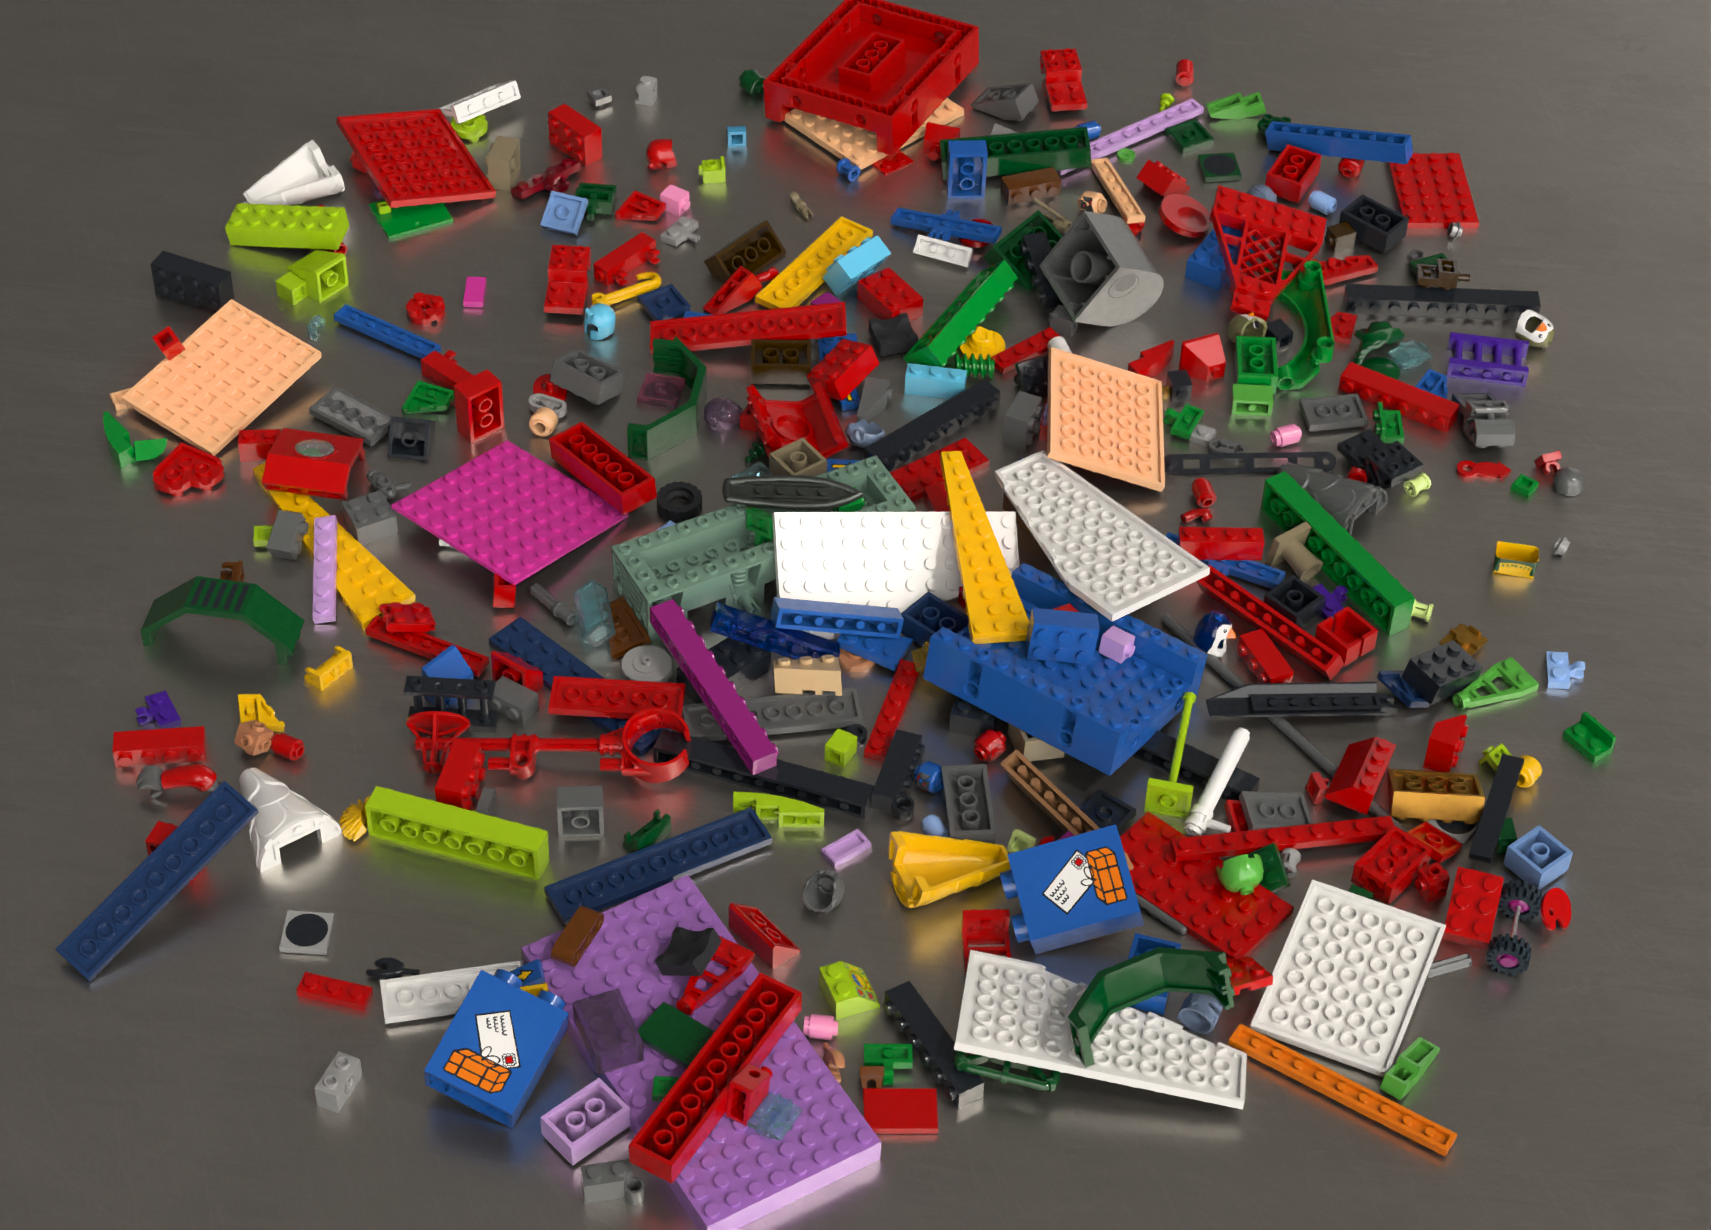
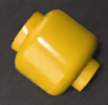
(1530, 772)

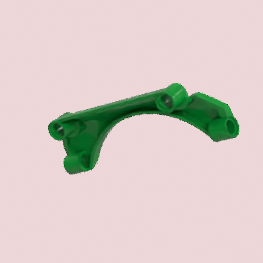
(1309, 302)

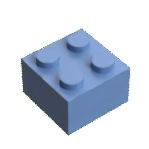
(1538, 857)

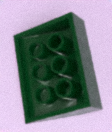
(1008, 247)

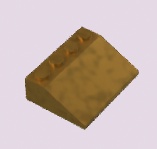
(1435, 795)

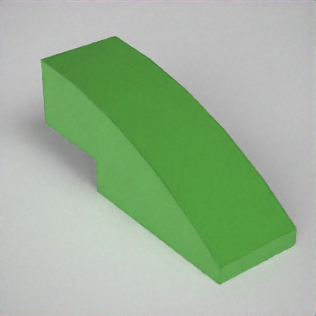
(1237, 106)
(1409, 1068)

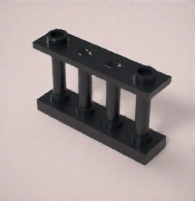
(462, 689)

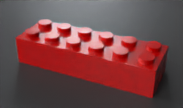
(603, 468)

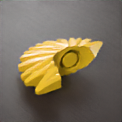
(354, 820)

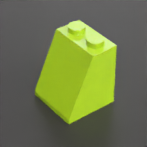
(323, 273)

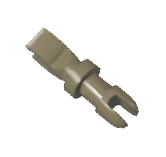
(800, 205)

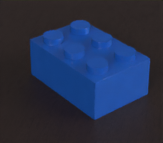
(966, 169)
(1062, 636)
(1143, 944)

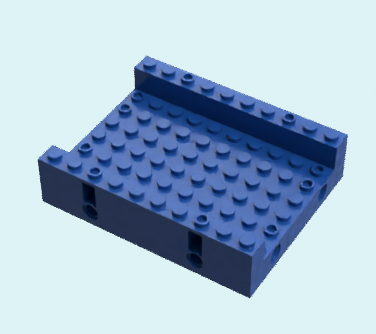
(1082, 709)

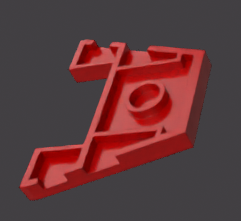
(1248, 973)

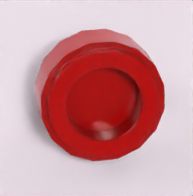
(1357, 474)

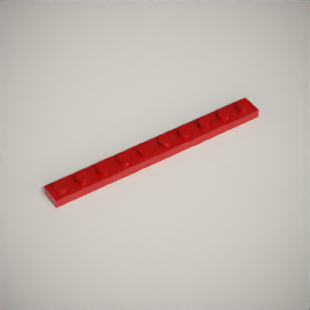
(1285, 837)

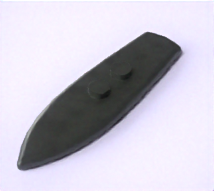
(789, 492)

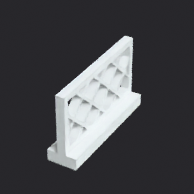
(482, 101)

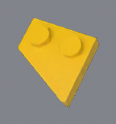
(255, 708)

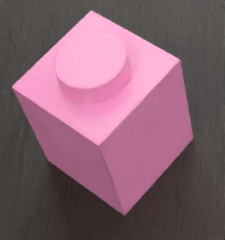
(676, 200)

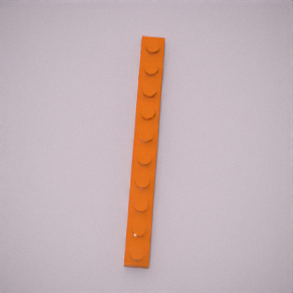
(1343, 1090)

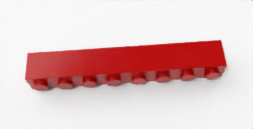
(1275, 625)

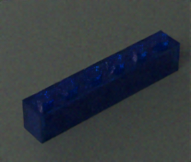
(763, 634)

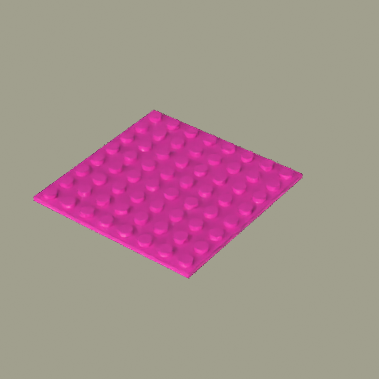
(509, 512)

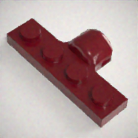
(552, 179)

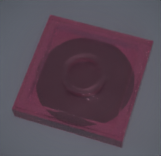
(661, 391)

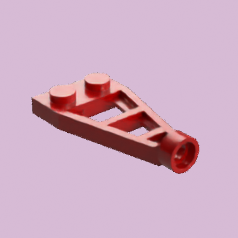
(728, 954)

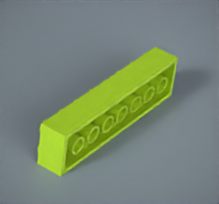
(457, 833)

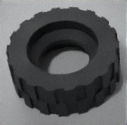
(674, 491)

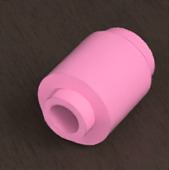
(1285, 435)
(820, 1026)

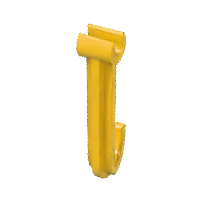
(631, 291)

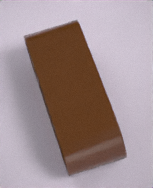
(577, 936)

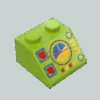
(846, 990)

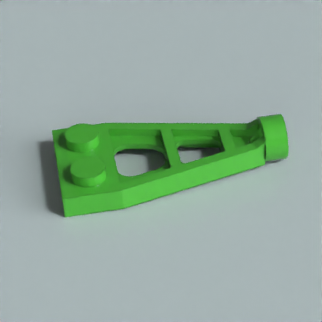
(1511, 672)

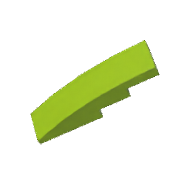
(786, 810)

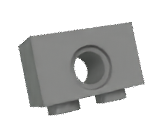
(338, 1082)

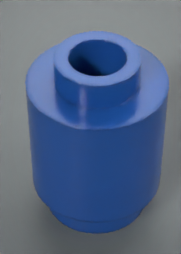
(1093, 128)

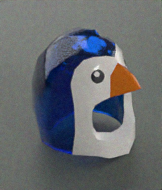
(1213, 631)

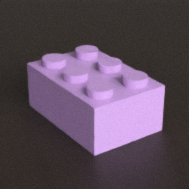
(585, 1121)

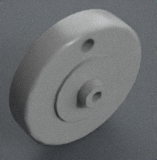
(647, 664)

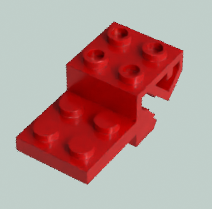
(1062, 79)
(567, 279)

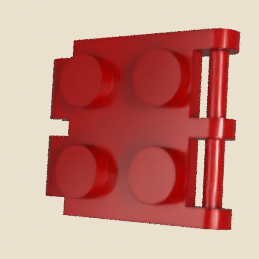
(407, 617)

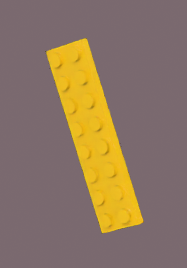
(806, 271)

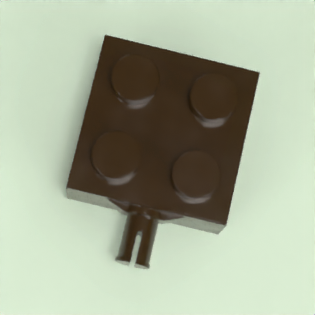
(1442, 275)

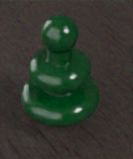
(757, 449)

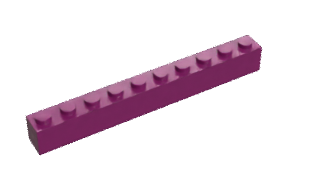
(714, 687)

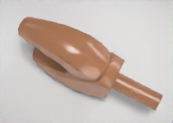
(833, 1060)

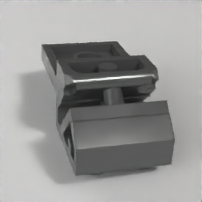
(1486, 419)

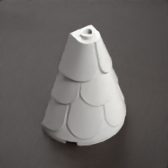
(297, 180)
(281, 817)

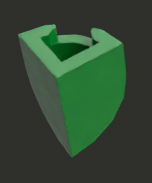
(148, 449)

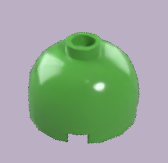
(1241, 874)

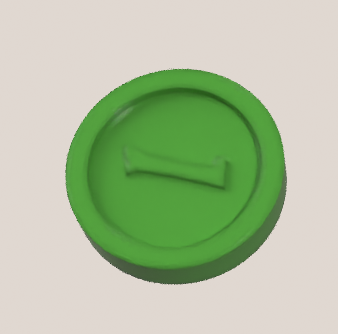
(1126, 155)

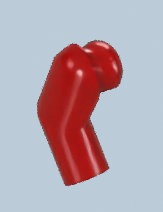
(767, 275)
(1193, 514)

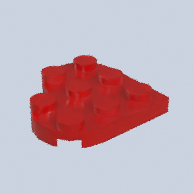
(187, 468)

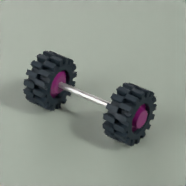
(1508, 952)

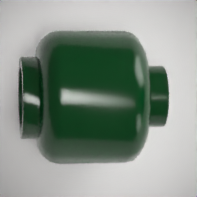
(752, 82)

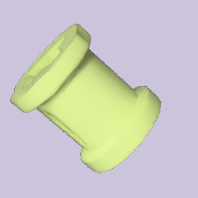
(1414, 486)
(1422, 610)

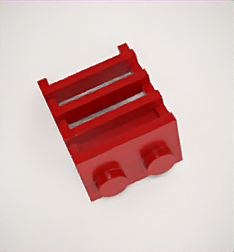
(985, 928)

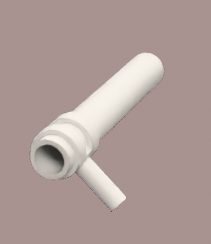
(1202, 812)

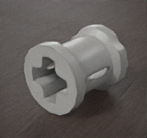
(1290, 862)

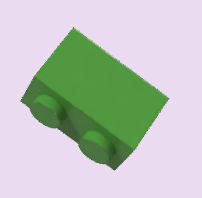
(1251, 400)

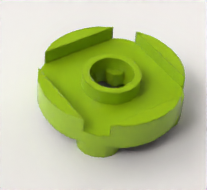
(471, 129)

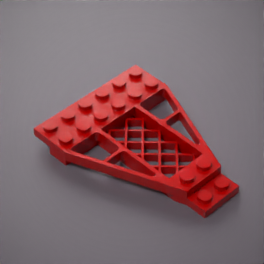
(1267, 223)

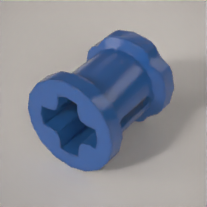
(848, 169)

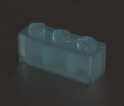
(594, 613)

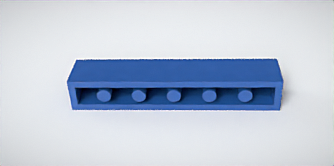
(836, 617)

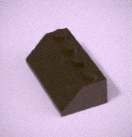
(750, 250)

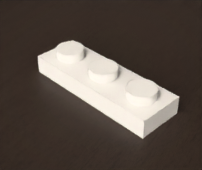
(943, 251)

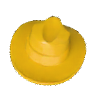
(983, 342)

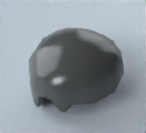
(1568, 481)

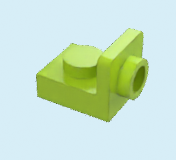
(1493, 755)

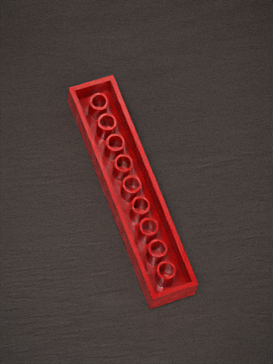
(702, 1091)

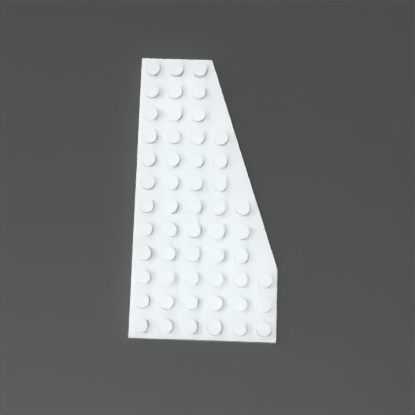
(1094, 541)
(874, 556)
(1022, 1014)

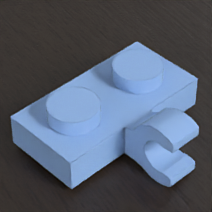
(1559, 671)

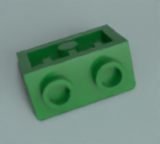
(1590, 738)

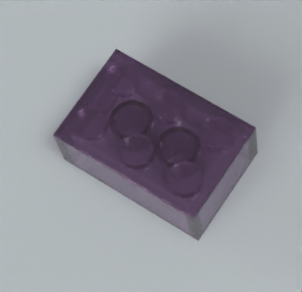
(608, 1031)

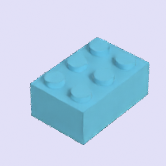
(856, 264)

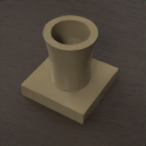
(1291, 548)

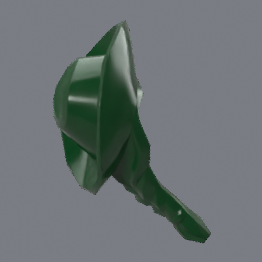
(1374, 337)

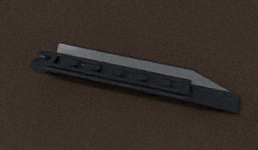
(1302, 700)

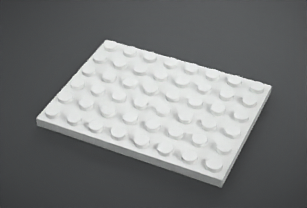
(1348, 978)

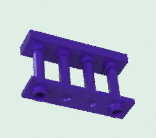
(1487, 371)

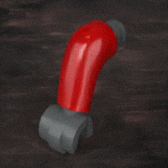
(194, 776)

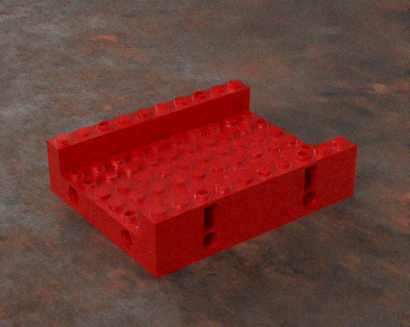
(875, 69)

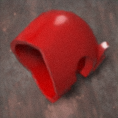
(660, 152)

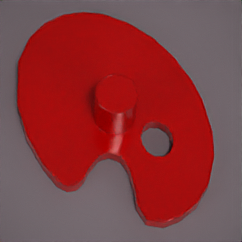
(550, 389)
(1555, 905)

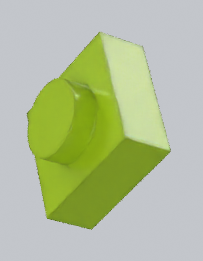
(262, 535)

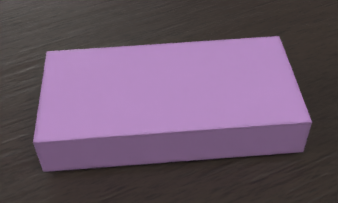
(846, 848)

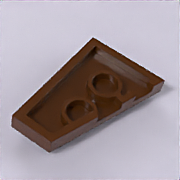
(627, 628)

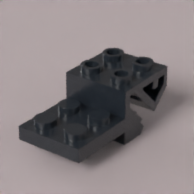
(1383, 463)

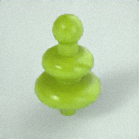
(1166, 100)

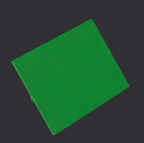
(411, 218)

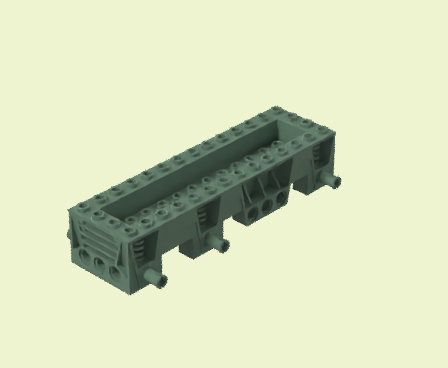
(716, 554)

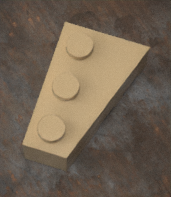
(808, 674)

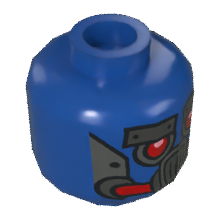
(929, 777)

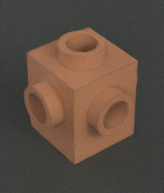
(253, 737)

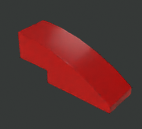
(1153, 360)

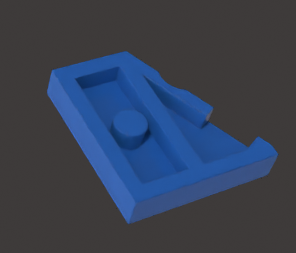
(1434, 383)

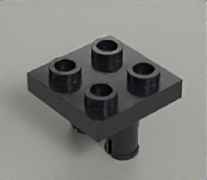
(1033, 375)

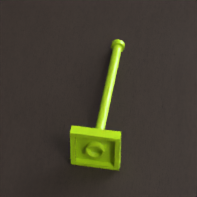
(1170, 797)

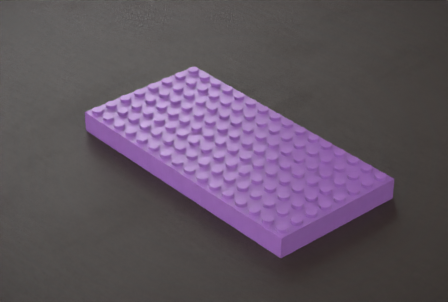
(735, 1170)

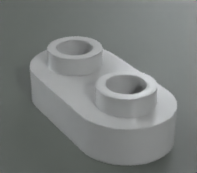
(541, 400)

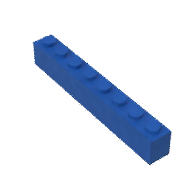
(1341, 142)

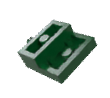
(599, 197)

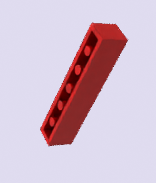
(1399, 397)

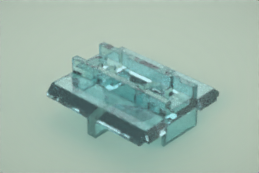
(1410, 354)
(774, 1116)

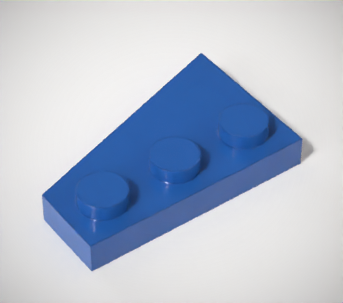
(879, 650)

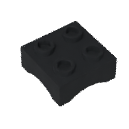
(892, 335)
(688, 952)

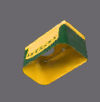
(1515, 559)

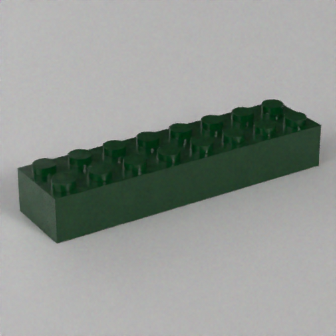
(1031, 151)

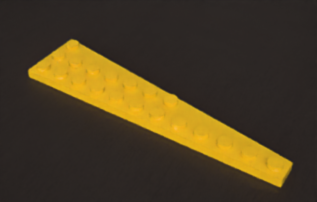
(359, 577)
(988, 588)

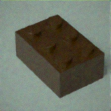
(780, 361)

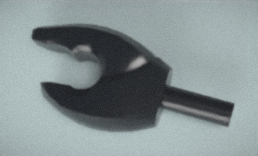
(393, 969)

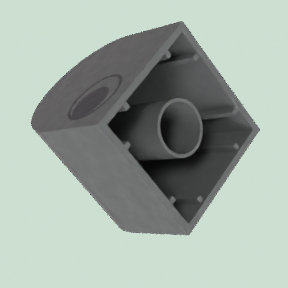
(1102, 272)

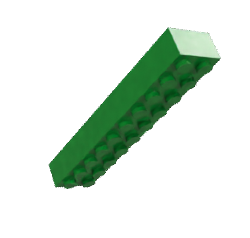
(1342, 556)

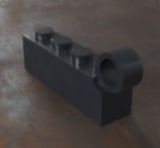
(896, 775)

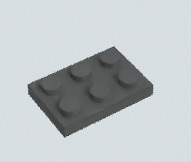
(1333, 412)
(1274, 809)

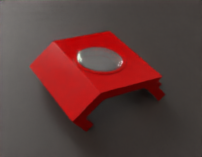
(311, 463)

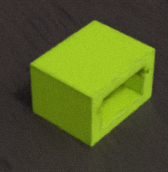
(383, 207)

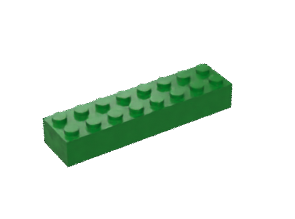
(962, 316)

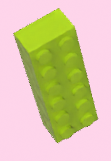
(287, 226)

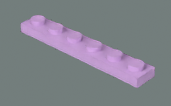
(325, 569)

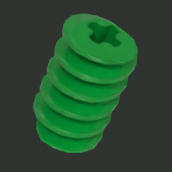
(975, 365)

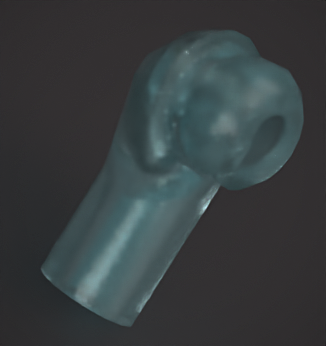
(315, 322)

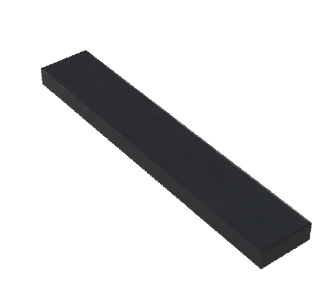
(1496, 808)

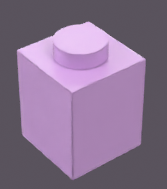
(1117, 644)

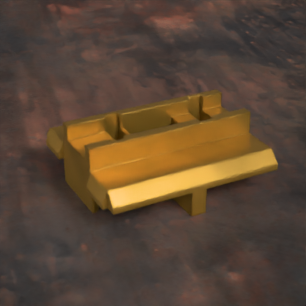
(1467, 637)

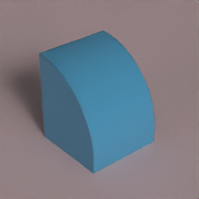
(736, 136)

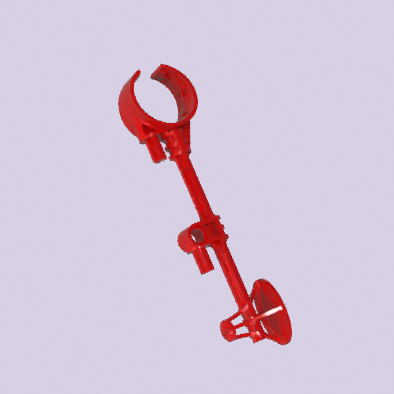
(525, 748)

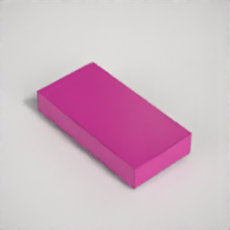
(474, 292)

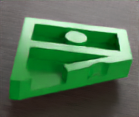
(427, 398)

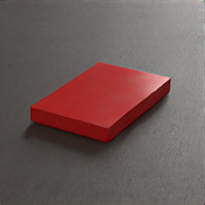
(901, 1110)

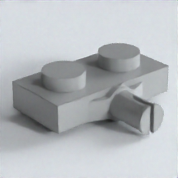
(681, 231)

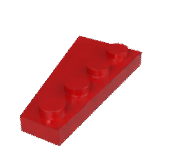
(1341, 270)

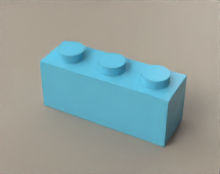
(934, 381)

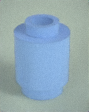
(1322, 202)
(935, 826)

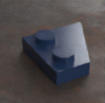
(1398, 686)

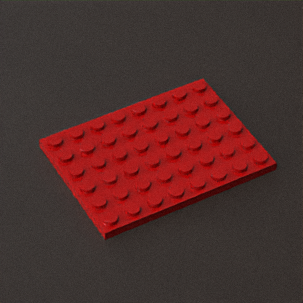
(415, 158)

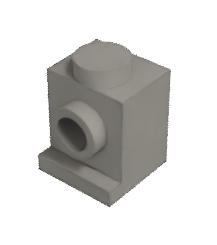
(646, 91)

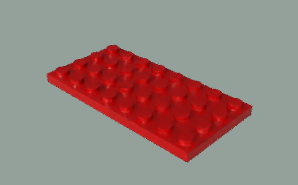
(1195, 895)

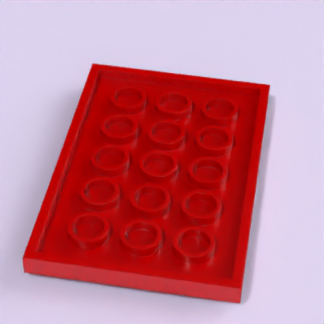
(1433, 191)

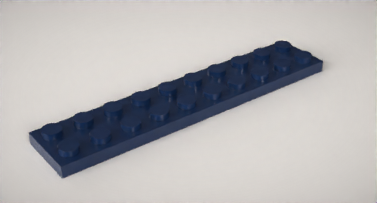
(540, 651)
(659, 864)
(156, 881)

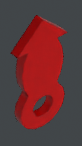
(1483, 469)

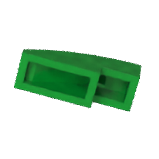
(118, 441)

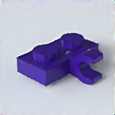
(1332, 600)
(159, 710)

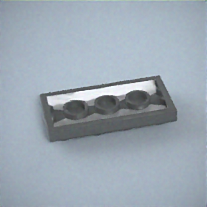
(352, 416)

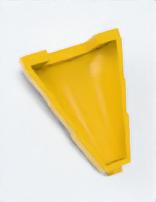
(940, 866)

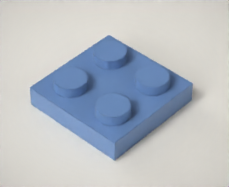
(564, 213)

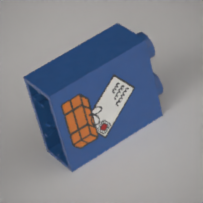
(1072, 890)
(497, 1046)

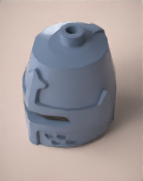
(1199, 1013)

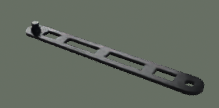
(1174, 462)

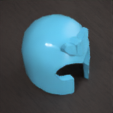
(602, 317)

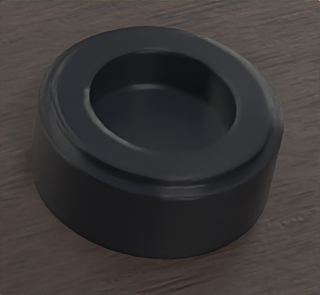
(859, 731)

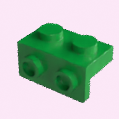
(1388, 424)

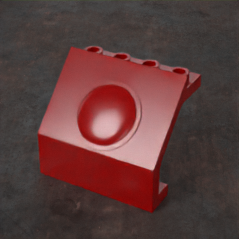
(789, 421)

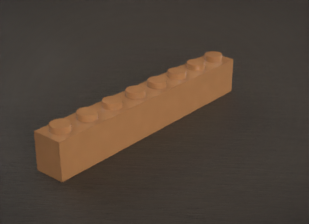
(1048, 796)

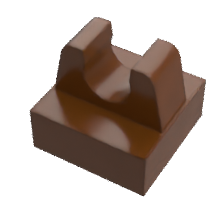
(873, 1073)

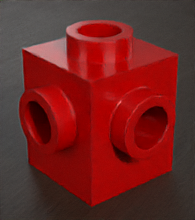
(1432, 882)

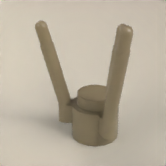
(1060, 222)

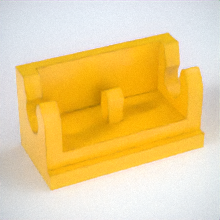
(330, 670)

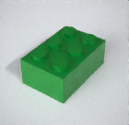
(1256, 361)

